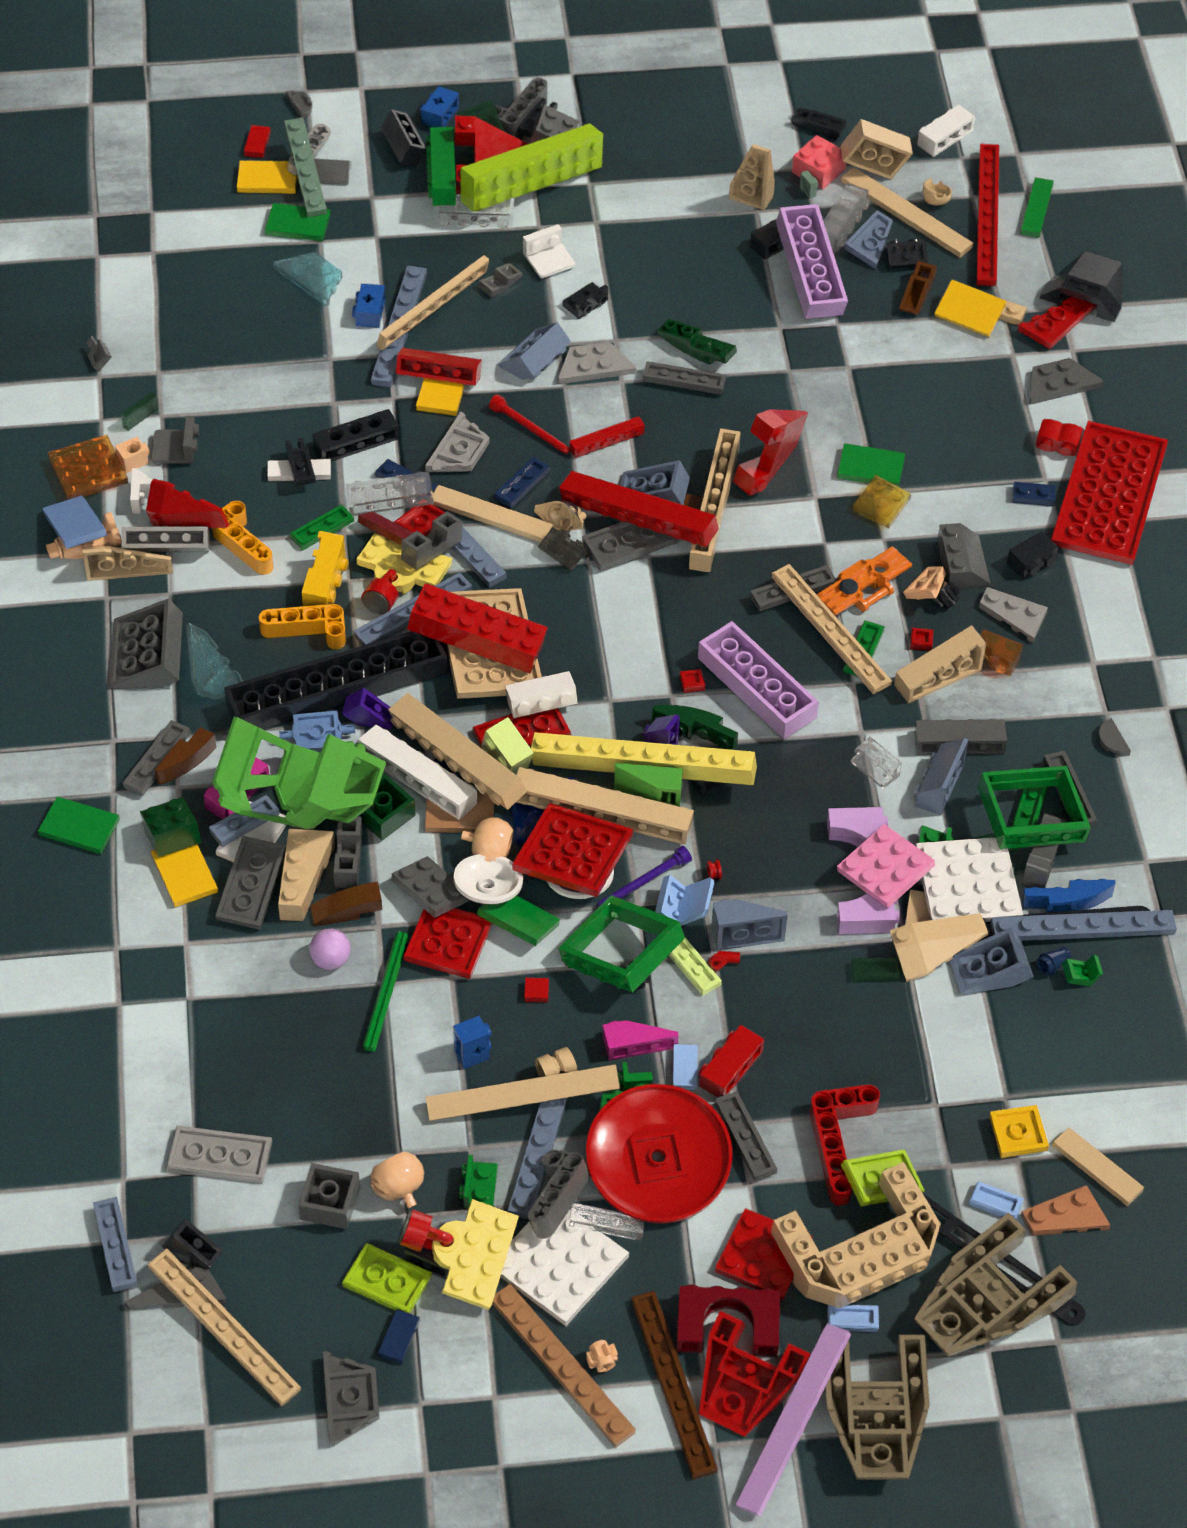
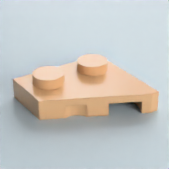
(926, 584)

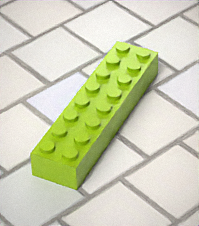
(531, 167)

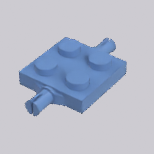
(312, 728)

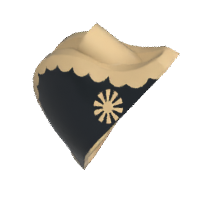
(561, 514)

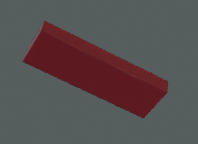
(384, 527)

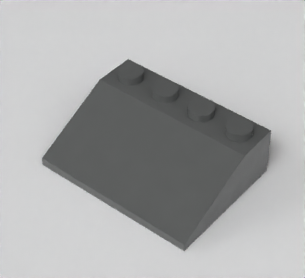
(147, 647)

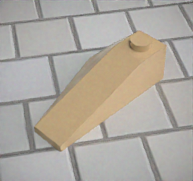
(754, 179)
(115, 563)
(931, 942)

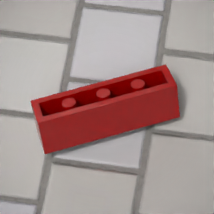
(438, 366)

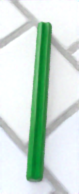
(385, 991)

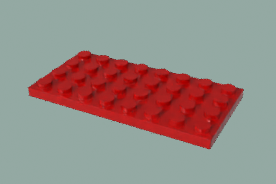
(1109, 492)

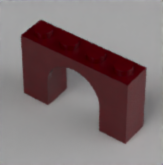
(759, 1306)

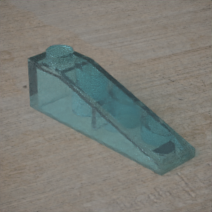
(207, 666)

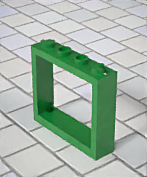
(1034, 835)
(669, 937)

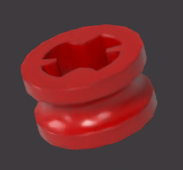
(714, 869)

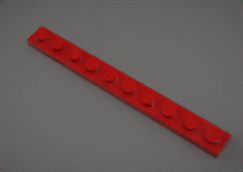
(987, 215)

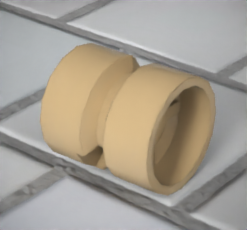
(559, 1063)

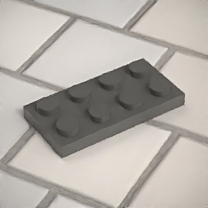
(623, 543)
(251, 882)

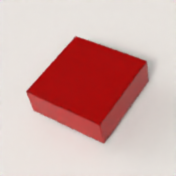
(921, 639)
(692, 681)
(536, 989)

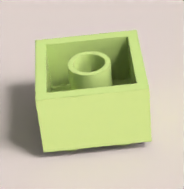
(507, 746)

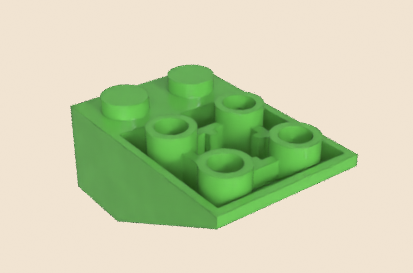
(649, 782)

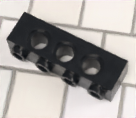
(356, 436)

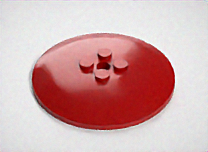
(666, 1122)

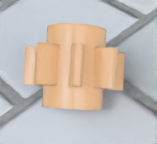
(602, 1356)

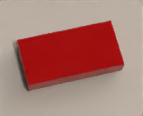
(257, 141)

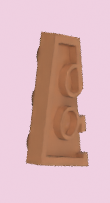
(1064, 1213)

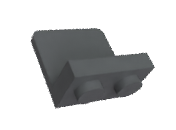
(176, 445)

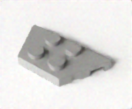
(594, 362)
(459, 447)

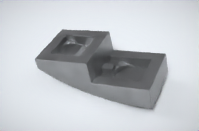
(503, 278)

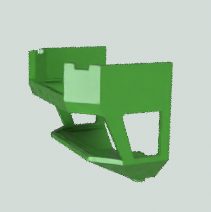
(307, 783)

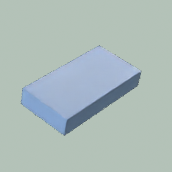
(685, 1066)
(995, 1200)
(854, 1318)

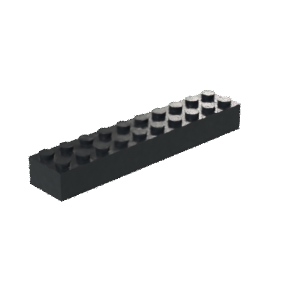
(329, 680)

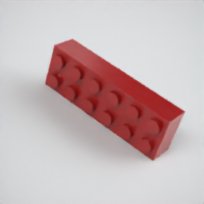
(477, 628)

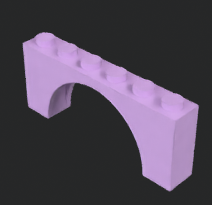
(864, 913)

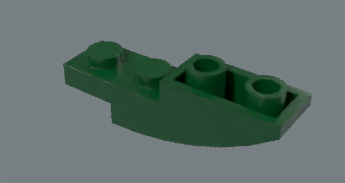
(695, 344)
(699, 722)

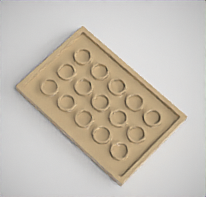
(480, 676)

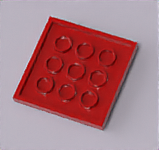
(572, 849)

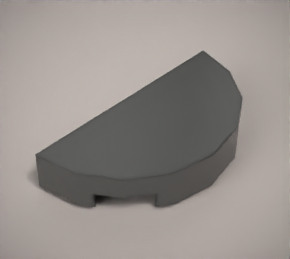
(300, 102)
(1112, 740)

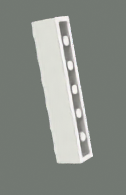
(420, 772)

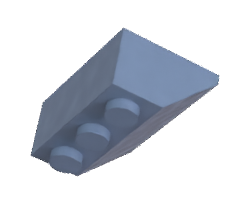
(536, 352)
(942, 776)

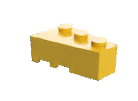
(326, 570)

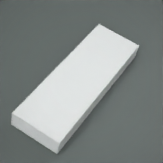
(281, 470)

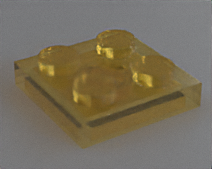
(882, 501)

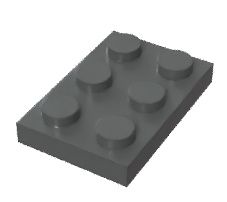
(429, 886)

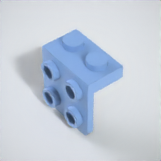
(683, 902)

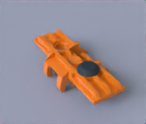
(854, 579)

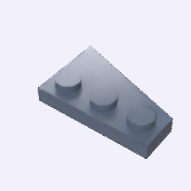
(870, 239)

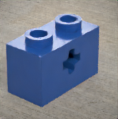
(439, 107)
(369, 305)
(472, 1042)

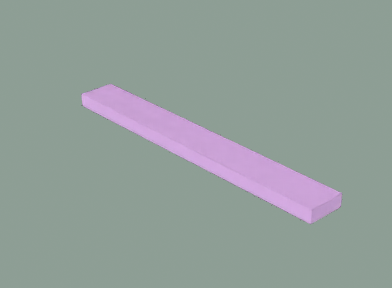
(793, 1420)

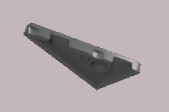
(162, 1296)

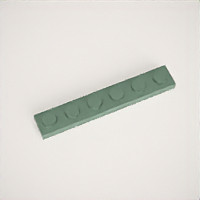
(305, 167)

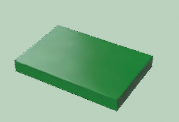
(292, 222)
(863, 463)
(79, 825)
(520, 919)

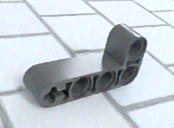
(524, 103)
(1041, 859)
(567, 1179)

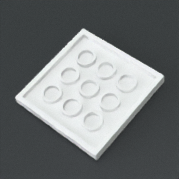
(970, 879)
(561, 1269)

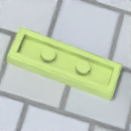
(695, 968)

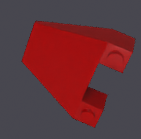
(485, 138)
(780, 433)
(739, 1386)

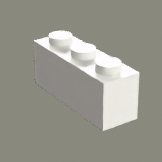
(945, 130)
(541, 694)

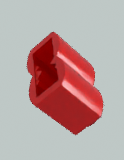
(1059, 437)

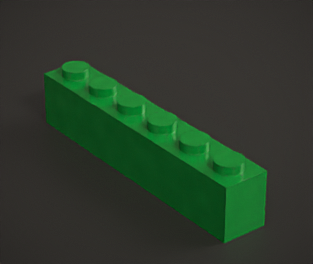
(441, 166)

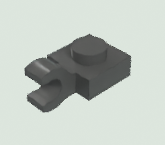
(99, 353)

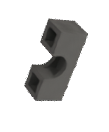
(420, 550)
(348, 854)

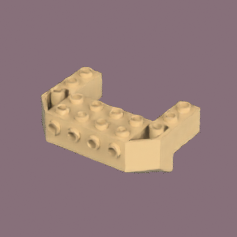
(869, 1259)

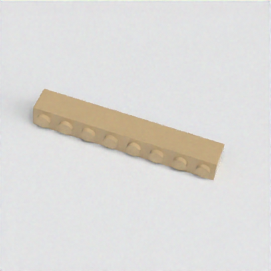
(717, 494)
(457, 751)
(631, 811)

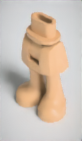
(112, 539)

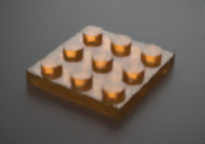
(88, 467)

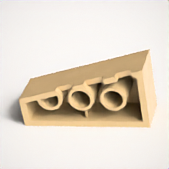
(942, 665)
(304, 864)

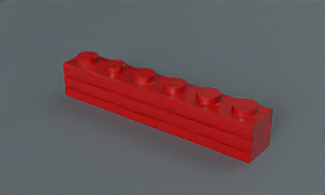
(606, 437)

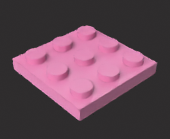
(886, 865)

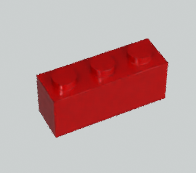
(731, 1061)

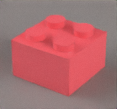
(821, 160)

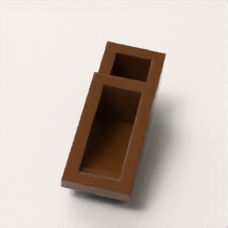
(918, 288)
(186, 756)
(347, 904)

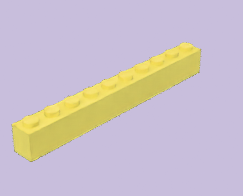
(602, 754)

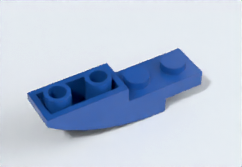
(1078, 896)

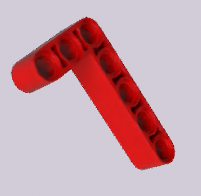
(831, 1137)

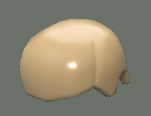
(936, 193)

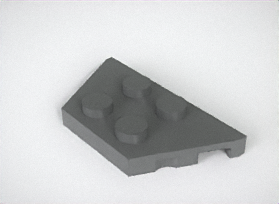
(1061, 380)
(349, 1396)

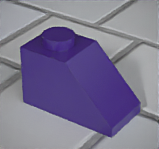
(367, 710)
(663, 730)

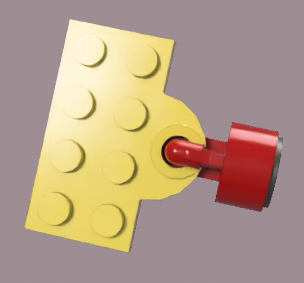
(393, 574)
(469, 1249)

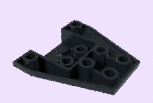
(1091, 280)

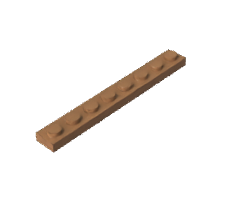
(563, 1366)

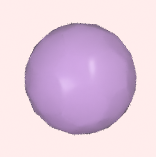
(330, 949)

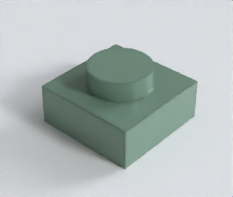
(808, 184)

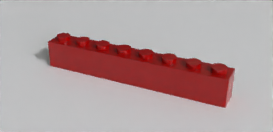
(639, 508)

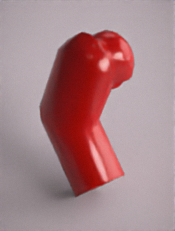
(721, 958)

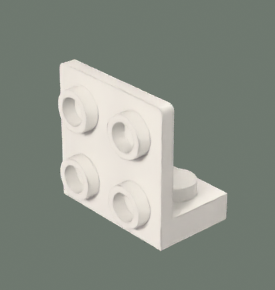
(546, 252)

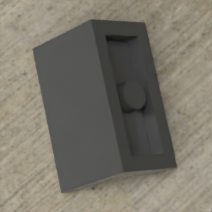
(333, 170)

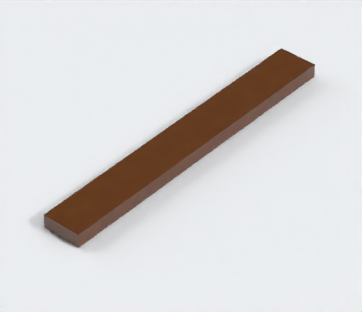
(674, 1385)

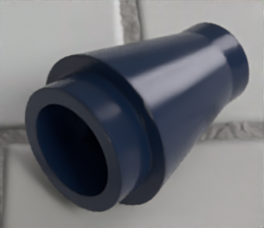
(1051, 961)

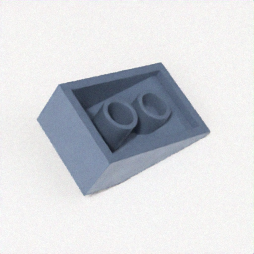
(662, 480)
(746, 924)
(991, 964)

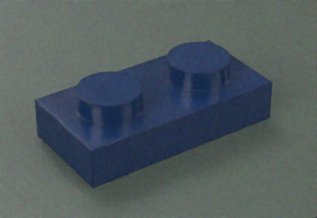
(1033, 493)

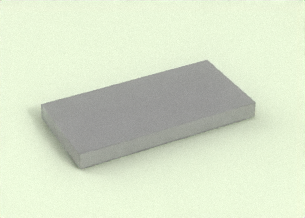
(219, 1154)

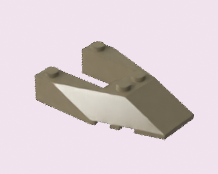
(979, 1302)
(881, 1419)

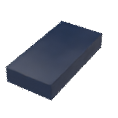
(399, 1336)

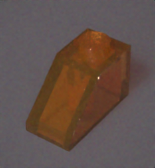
(1001, 652)

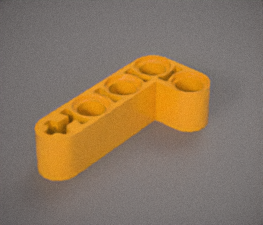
(241, 541)
(305, 621)

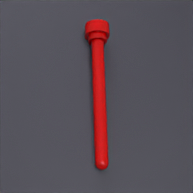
(499, 405)

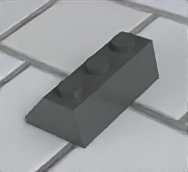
(962, 556)

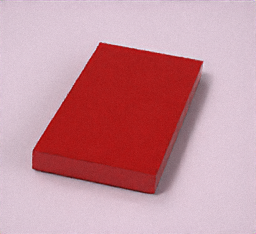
(541, 722)

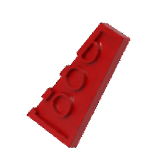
(1056, 322)

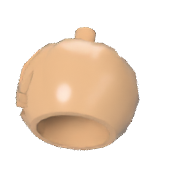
(491, 838)
(398, 1178)

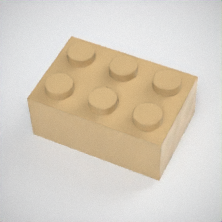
(876, 149)

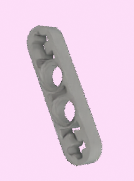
(320, 141)

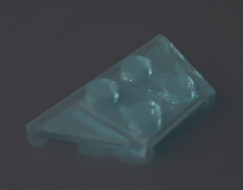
(311, 274)

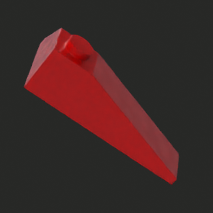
(179, 509)

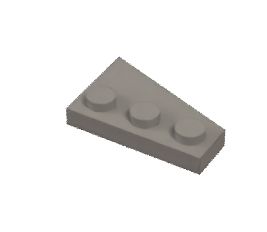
(1017, 612)

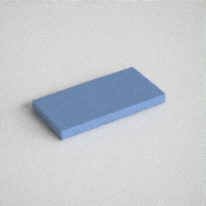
(74, 522)

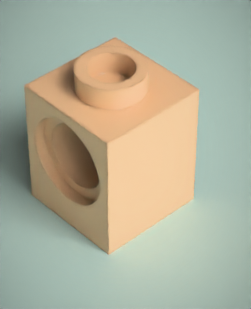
(132, 454)

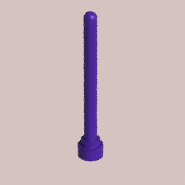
(680, 857)

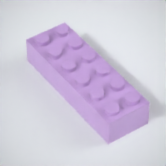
(811, 261)
(758, 680)

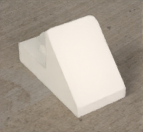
(139, 490)

